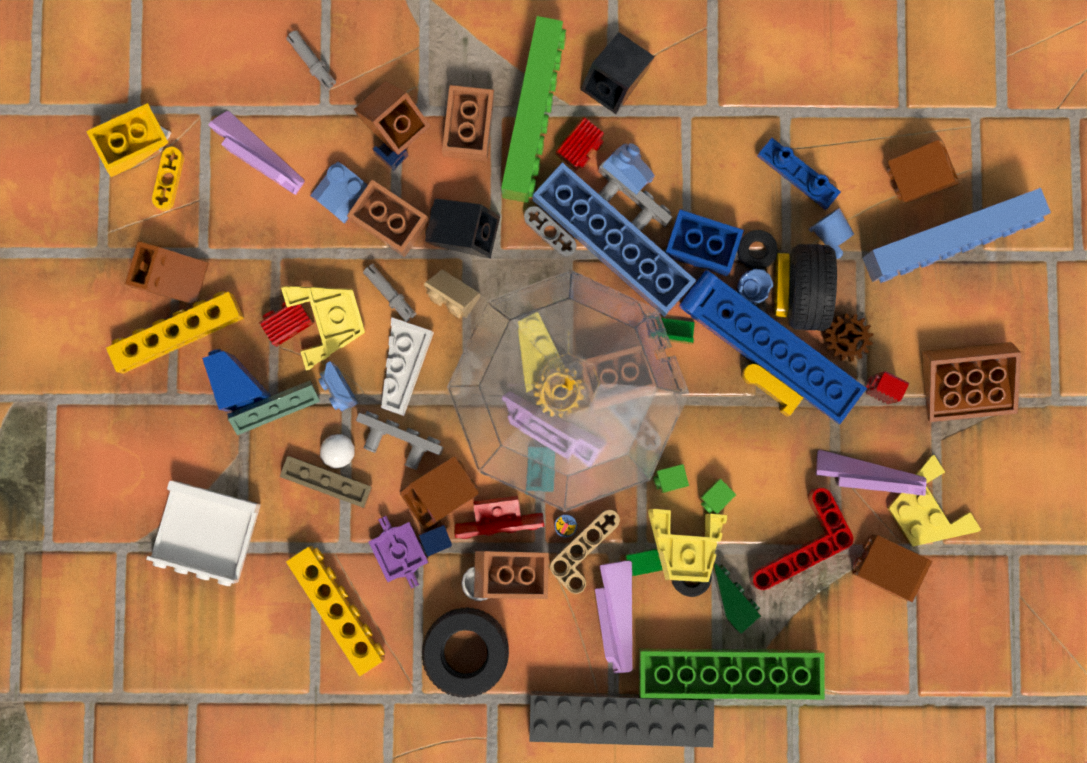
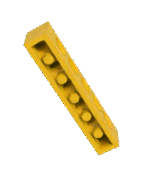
(120, 349)
(360, 661)

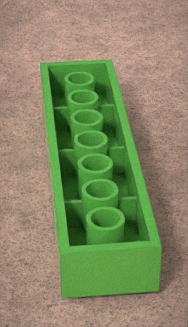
(533, 108)
(731, 674)

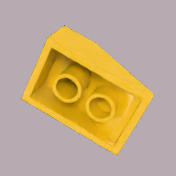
(127, 139)

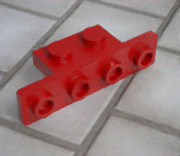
(497, 517)

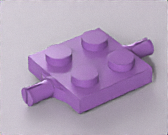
(398, 552)

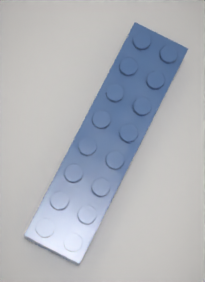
(957, 236)
(613, 239)

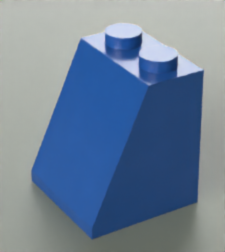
(232, 382)

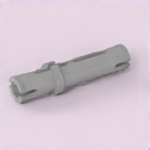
(316, 67)
(394, 298)

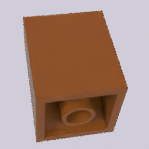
(392, 117)
(922, 172)
(439, 492)
(891, 567)

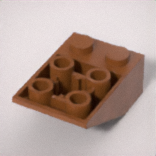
(166, 273)

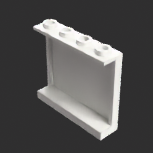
(204, 533)

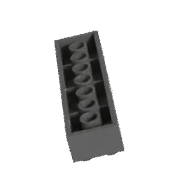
(620, 719)

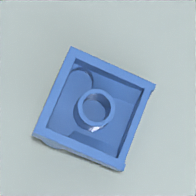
(629, 167)
(339, 191)
(336, 384)

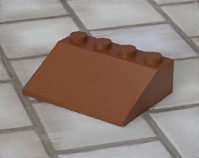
(971, 381)

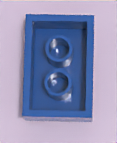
(703, 243)

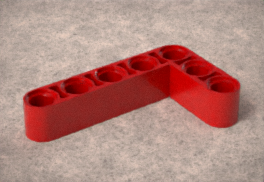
(809, 548)

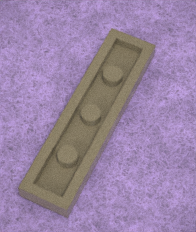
(326, 481)

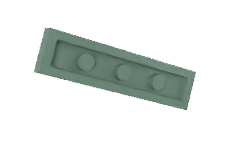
(273, 407)

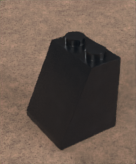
(616, 72)
(462, 227)

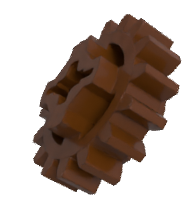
(848, 346)

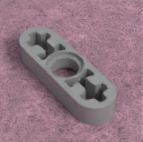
(534, 225)

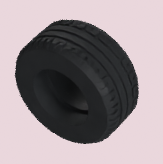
(812, 287)
(458, 683)

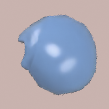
(755, 285)

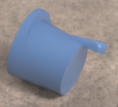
(833, 230)

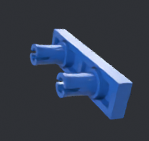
(798, 173)

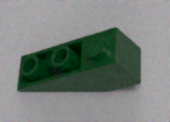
(734, 604)

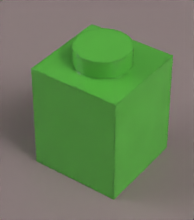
(671, 479)
(716, 497)

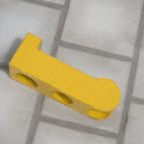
(773, 387)

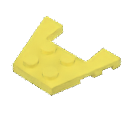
(335, 317)
(921, 516)
(686, 556)

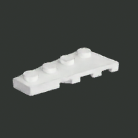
(406, 356)

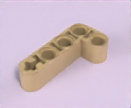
(588, 547)

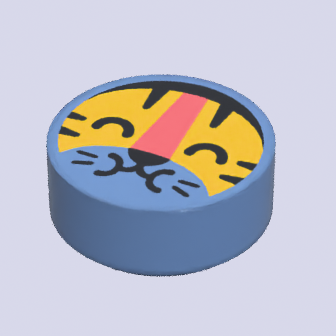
(565, 525)

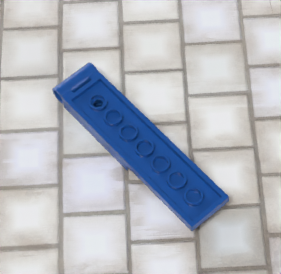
(772, 347)

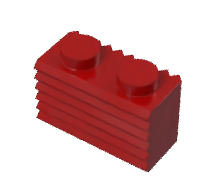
(580, 144)
(285, 323)
(886, 387)

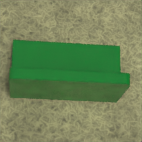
(679, 331)
(644, 562)

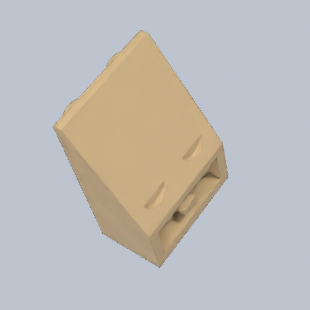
(452, 293)

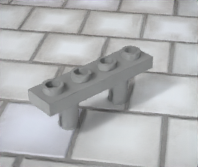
(643, 199)
(379, 429)

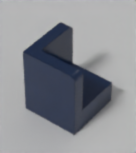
(389, 157)
(435, 540)

